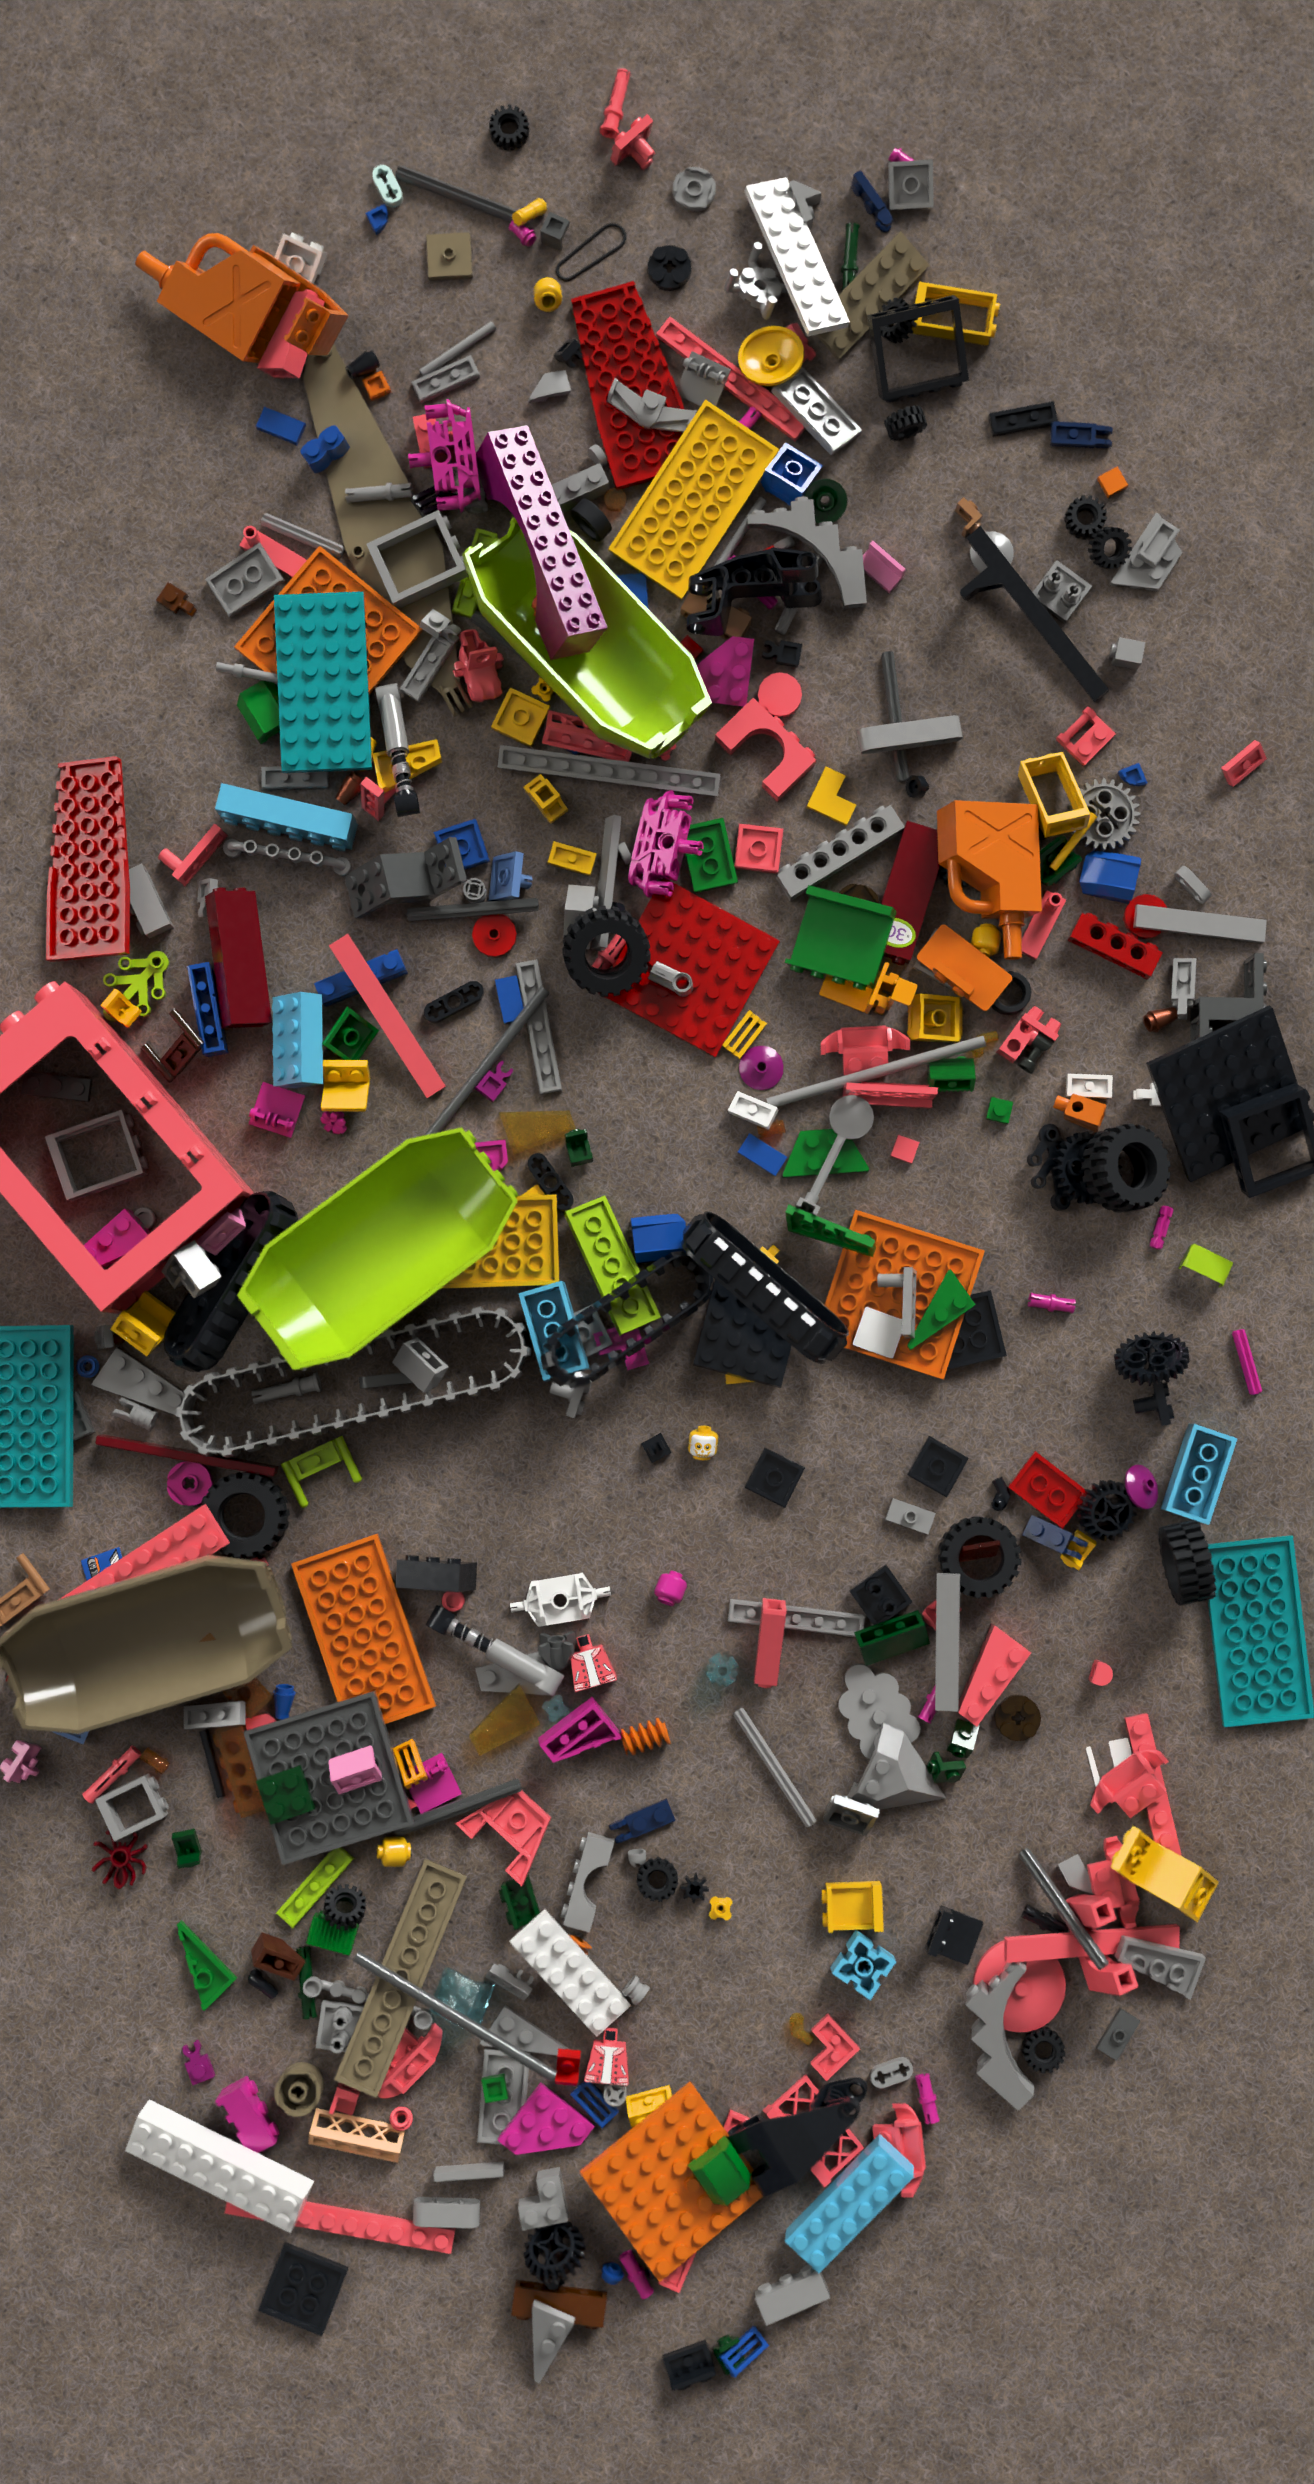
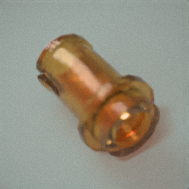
(776, 1128)
(155, 1761)

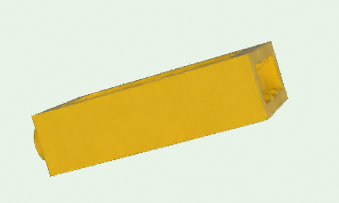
(965, 296)
(1061, 822)

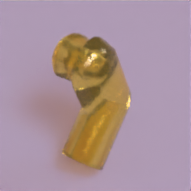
(989, 1037)
(797, 2029)

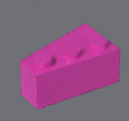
(578, 1731)
(248, 2115)

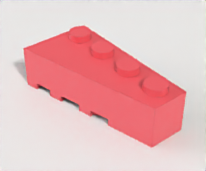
(992, 1672)

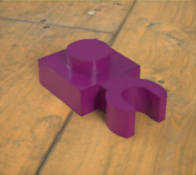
(492, 1083)
(199, 2066)

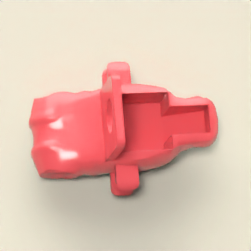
(478, 667)

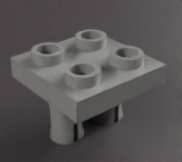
(1061, 591)
(574, 1395)
(337, 2025)

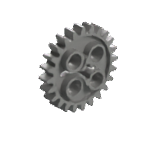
(1118, 801)

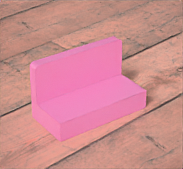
(882, 567)
(222, 1232)
(354, 1770)

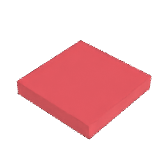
(758, 848)

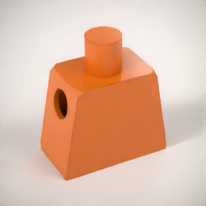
(1090, 1116)

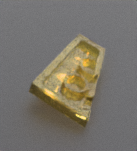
(535, 1128)
(505, 1722)

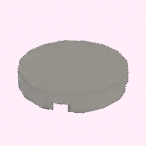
(694, 196)

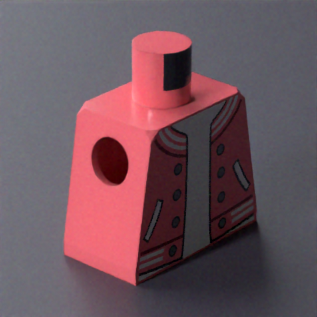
(591, 1665)
(608, 2060)

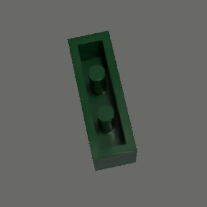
(892, 1637)

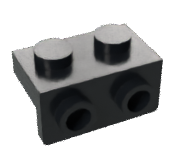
(689, 2365)

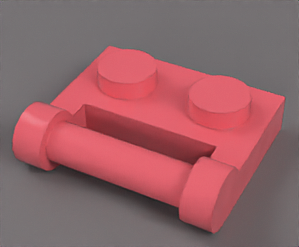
(1091, 741)

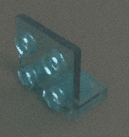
(464, 1994)

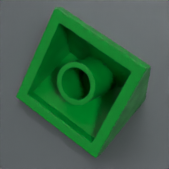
(350, 1036)

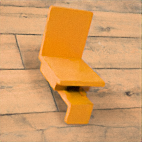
(901, 991)

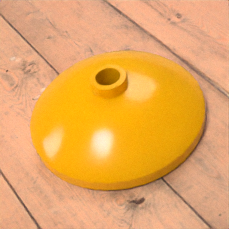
(767, 347)

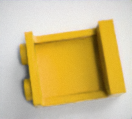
(144, 1323)
(853, 1906)

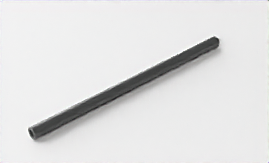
(488, 1061)
(455, 2016)

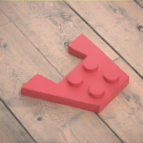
(518, 1822)

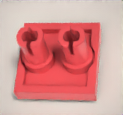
(634, 143)

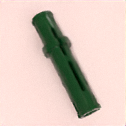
(850, 268)
(308, 2003)

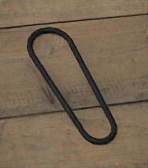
(596, 261)

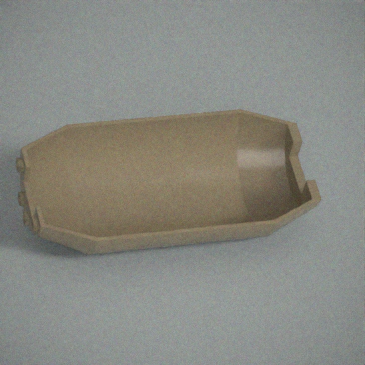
(140, 1644)

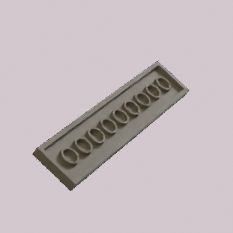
(411, 1957)

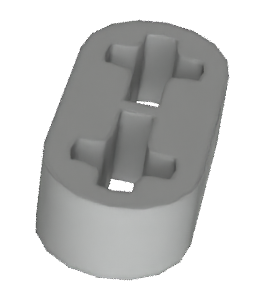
(1192, 884)
(892, 2078)

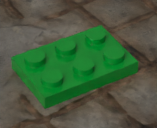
(715, 865)

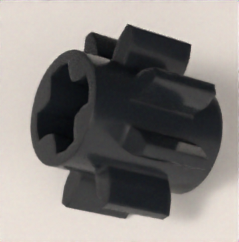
(695, 1881)

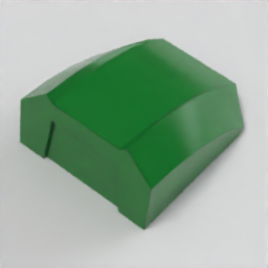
(261, 709)
(721, 2173)

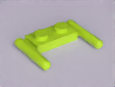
(315, 1461)

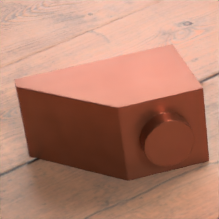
(276, 1957)

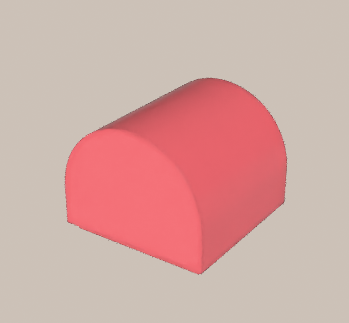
(1101, 1673)

